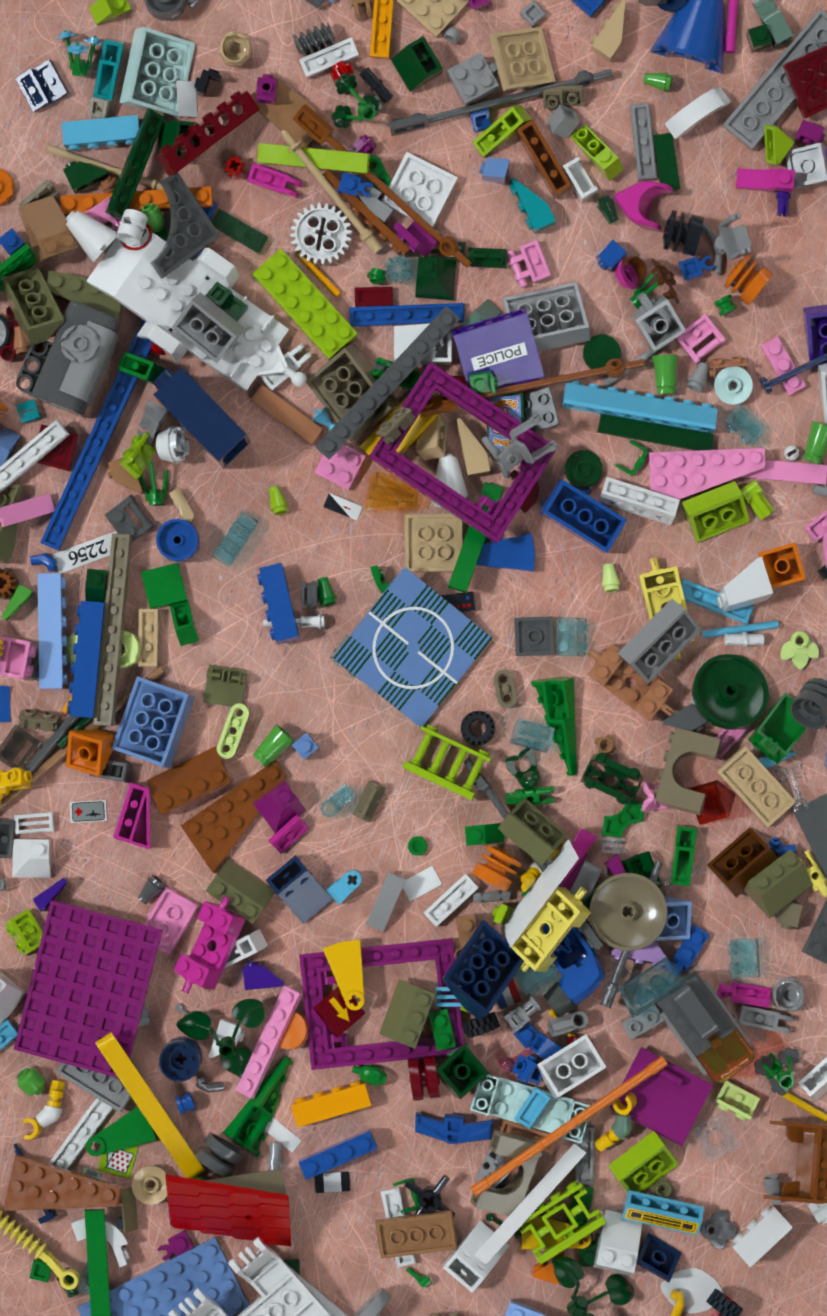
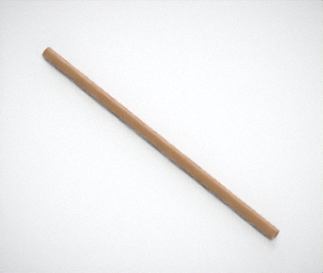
(62, 753)

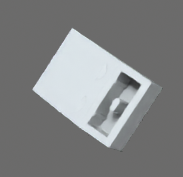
(406, 334)
(466, 1266)

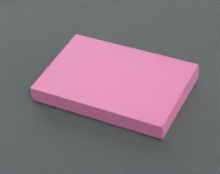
(172, 915)

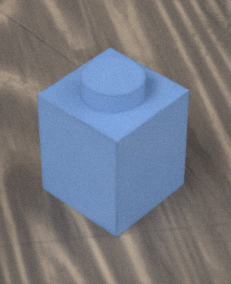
(305, 746)

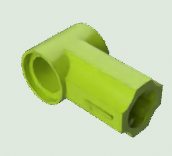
(754, 497)

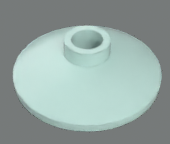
(723, 388)

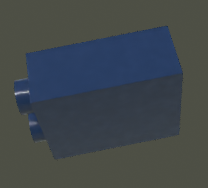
(200, 416)

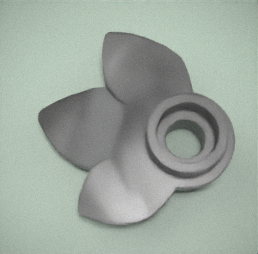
(721, 1229)

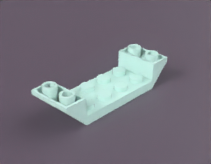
(505, 1097)

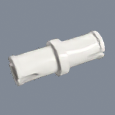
(744, 639)

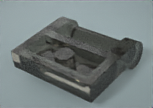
(14, 744)

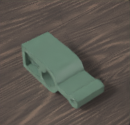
(776, 24)

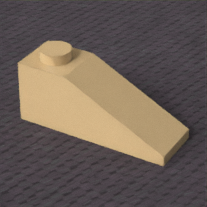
(474, 454)

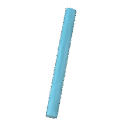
(739, 629)

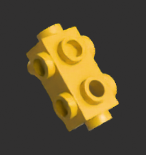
(14, 780)

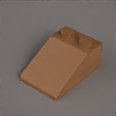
(46, 228)

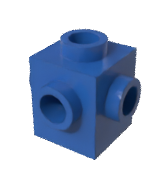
(527, 1069)

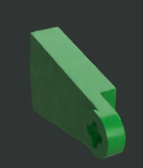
(123, 1133)

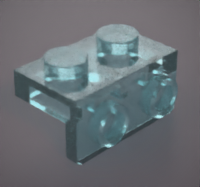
(744, 425)
(571, 637)
(744, 958)

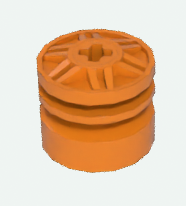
(748, 279)
(496, 868)

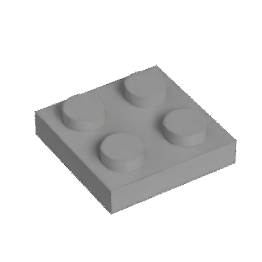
(808, 164)

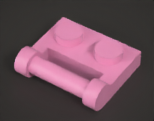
(697, 333)

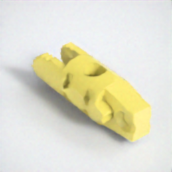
(819, 882)

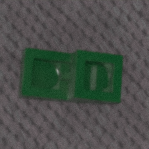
(227, 301)

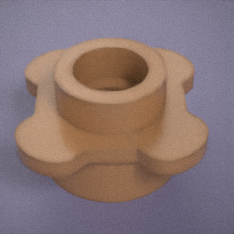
(608, 740)

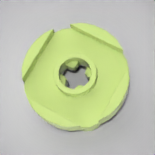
(132, 650)

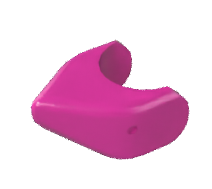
(637, 199)

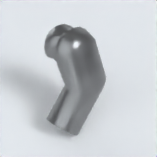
(208, 1087)

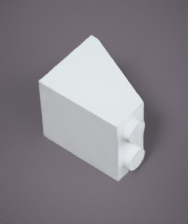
(746, 588)
(10, 996)

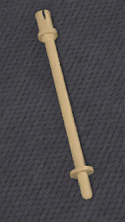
(365, 234)

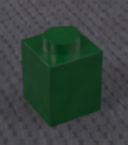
(758, 38)

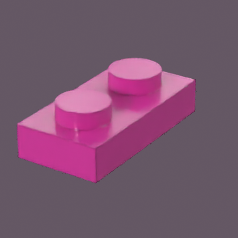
(288, 834)

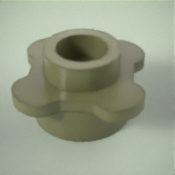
(662, 1183)

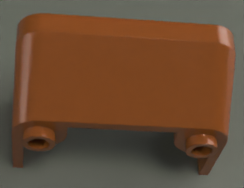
(811, 1164)

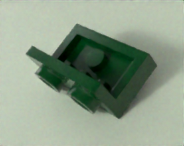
(640, 864)

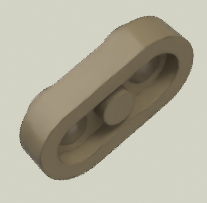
(505, 688)

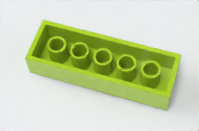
(305, 304)

